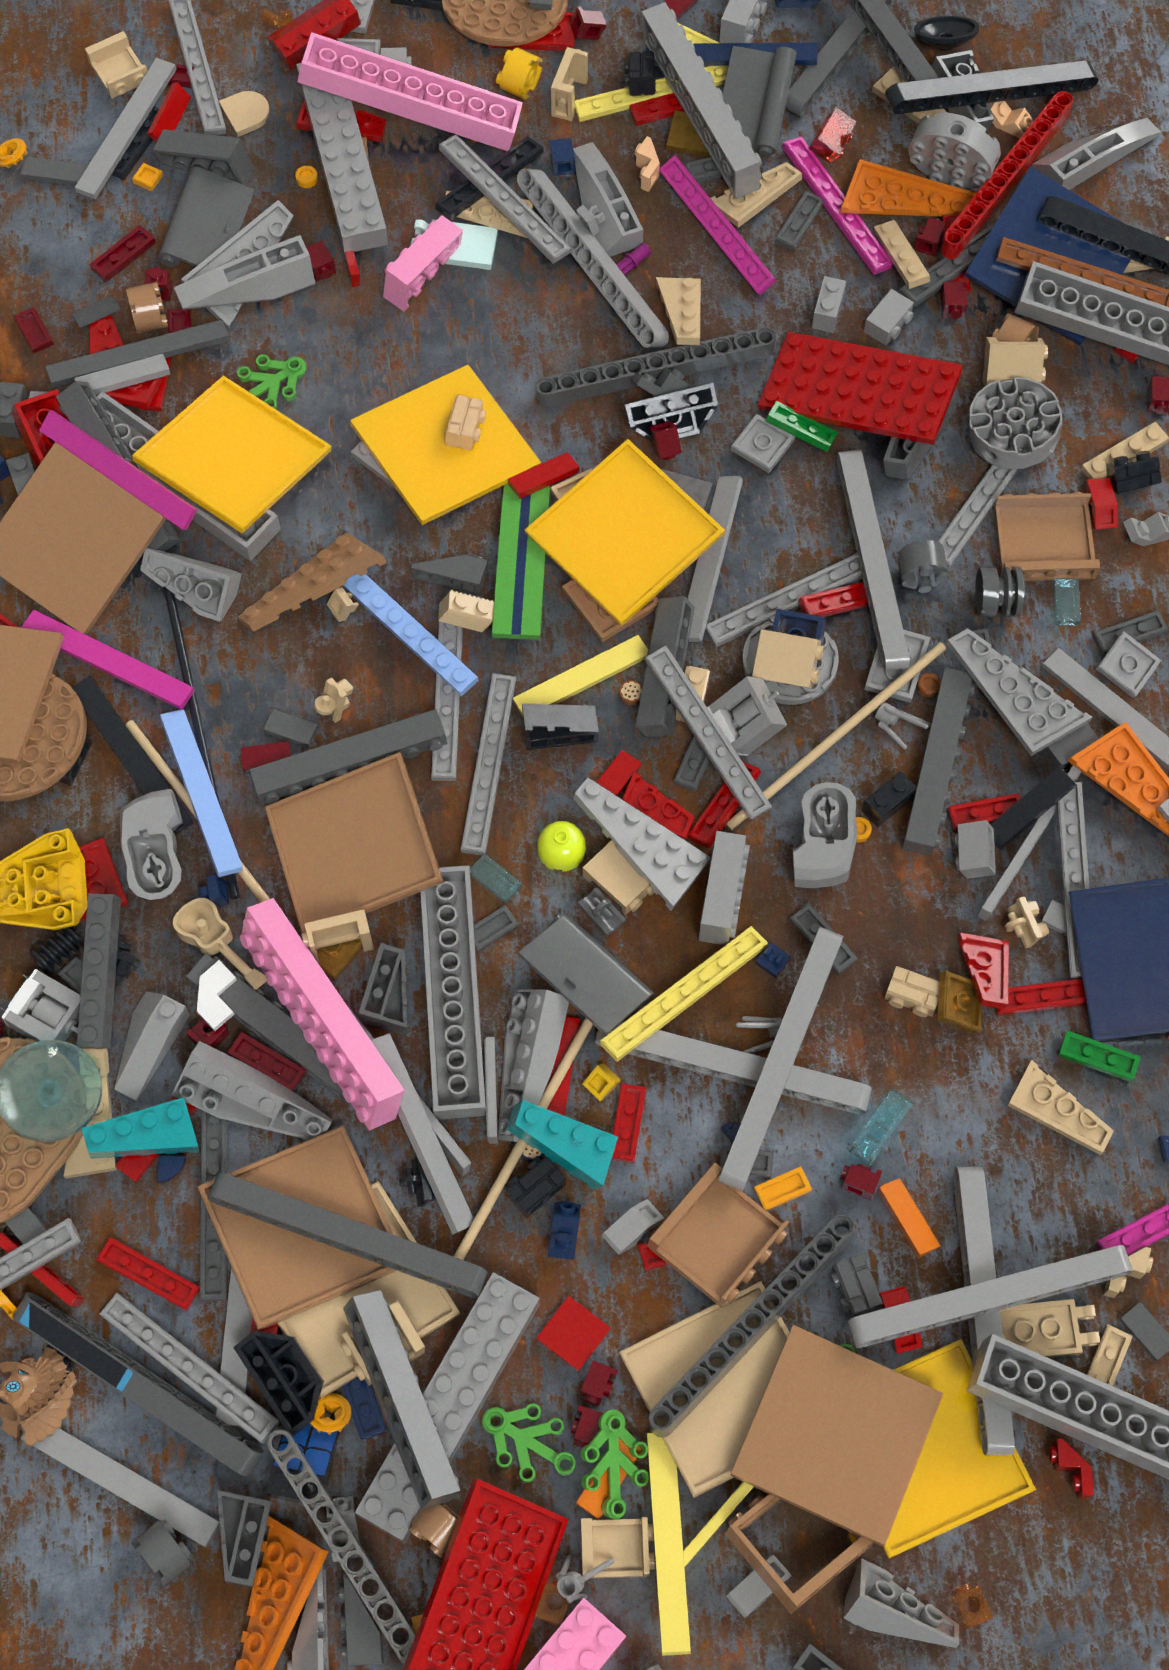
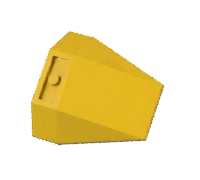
(44, 883)

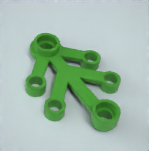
(272, 381)
(525, 1439)
(613, 1460)

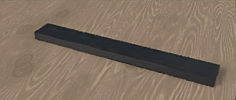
(123, 743)

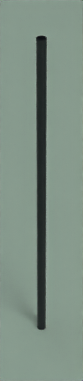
(194, 710)

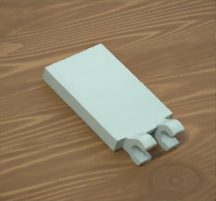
(476, 245)

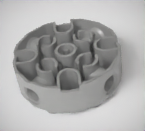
(954, 150)
(1015, 423)

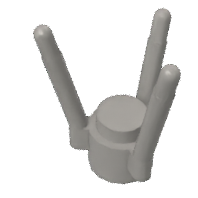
(889, 714)
(760, 1022)
(573, 1583)

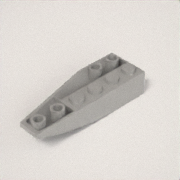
(1088, 156)
(600, 187)
(251, 278)
(529, 1050)
(246, 1095)

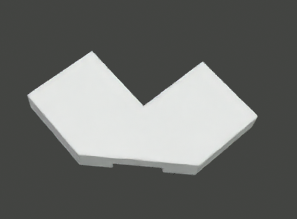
(209, 1004)

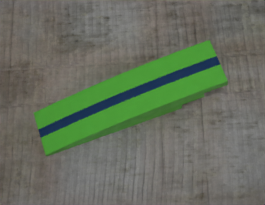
(519, 568)

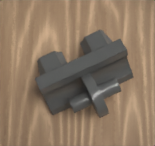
(602, 912)

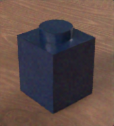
(562, 157)

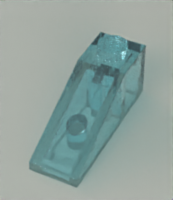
(881, 1127)

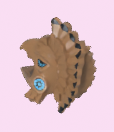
(36, 1395)

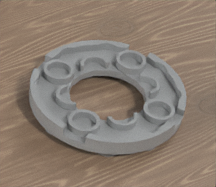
(789, 693)

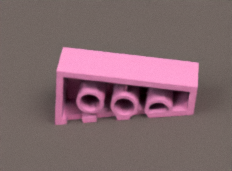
(420, 261)

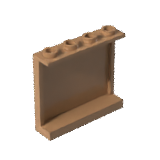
(1046, 535)
(717, 1237)

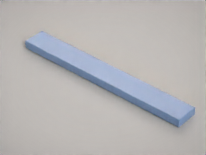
(201, 793)

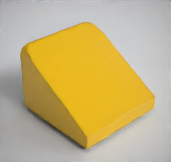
(601, 1081)

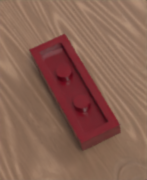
(122, 253)
(267, 1061)

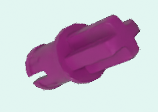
(634, 258)

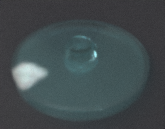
(49, 1090)

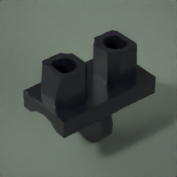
(125, 961)
(417, 1184)

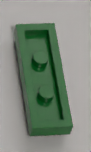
(801, 426)
(1099, 1056)

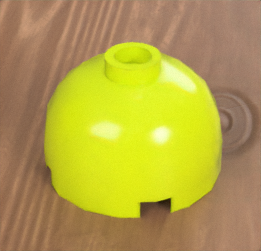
(561, 846)

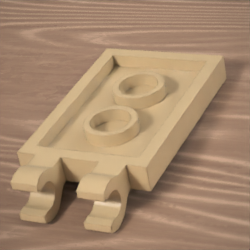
(1049, 1327)

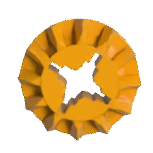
(19, 150)
(333, 1403)

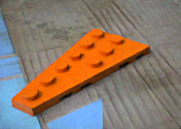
(895, 192)
(1128, 772)
(278, 1593)

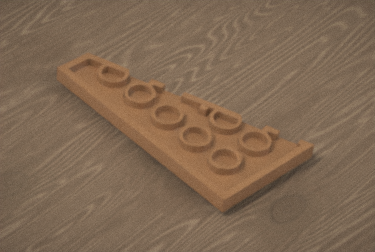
(313, 580)

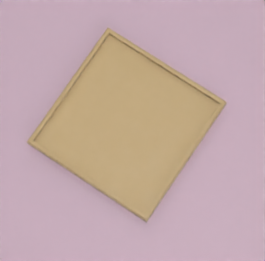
(321, 1326)
(714, 1432)

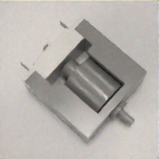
(748, 715)
(52, 1016)

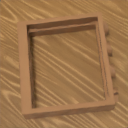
(768, 1575)

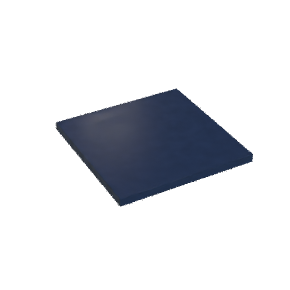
(1021, 223)
(1124, 957)

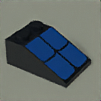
(319, 1451)

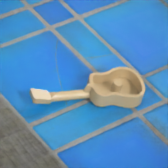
(202, 926)

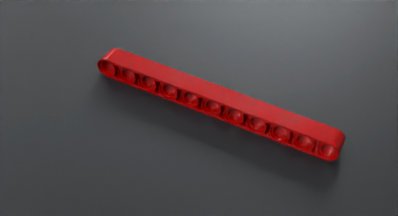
(1006, 175)

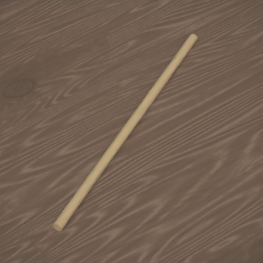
(843, 729)
(182, 793)
(520, 1145)

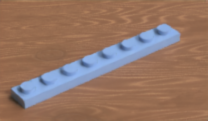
(411, 633)

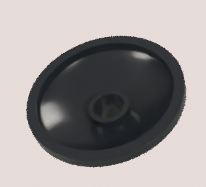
(946, 31)

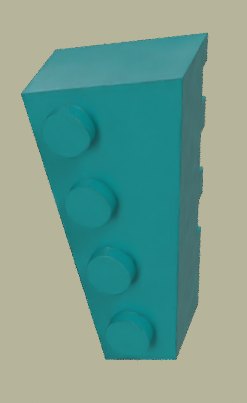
(144, 1132)
(571, 1144)

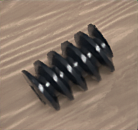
(56, 949)

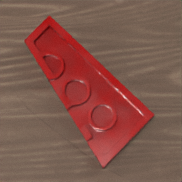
(369, 124)

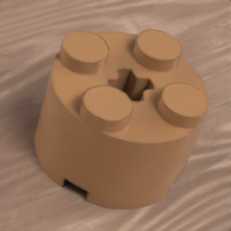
(146, 307)
(1016, 330)
(435, 1525)

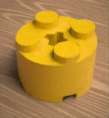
(519, 72)

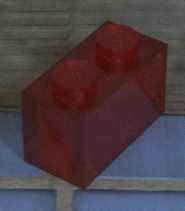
(833, 135)

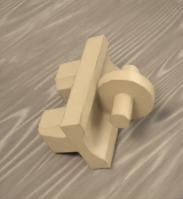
(334, 699)
(1023, 922)

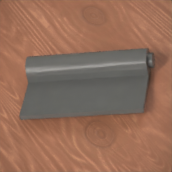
(758, 93)
(204, 218)
(586, 974)

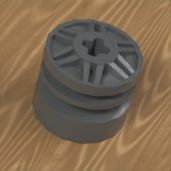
(1001, 591)

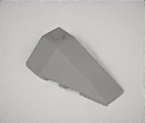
(201, 585)
(150, 1035)
(888, 1609)
(311, 1643)

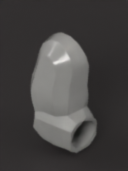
(827, 837)
(150, 844)

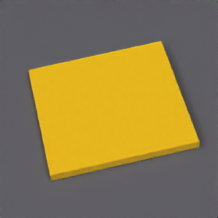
(411, 448)
(232, 454)
(624, 532)
(952, 1474)

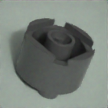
(923, 565)
(162, 1553)

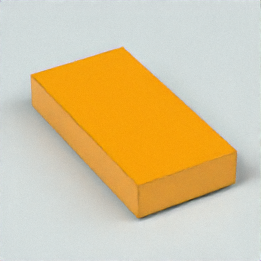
(782, 1189)

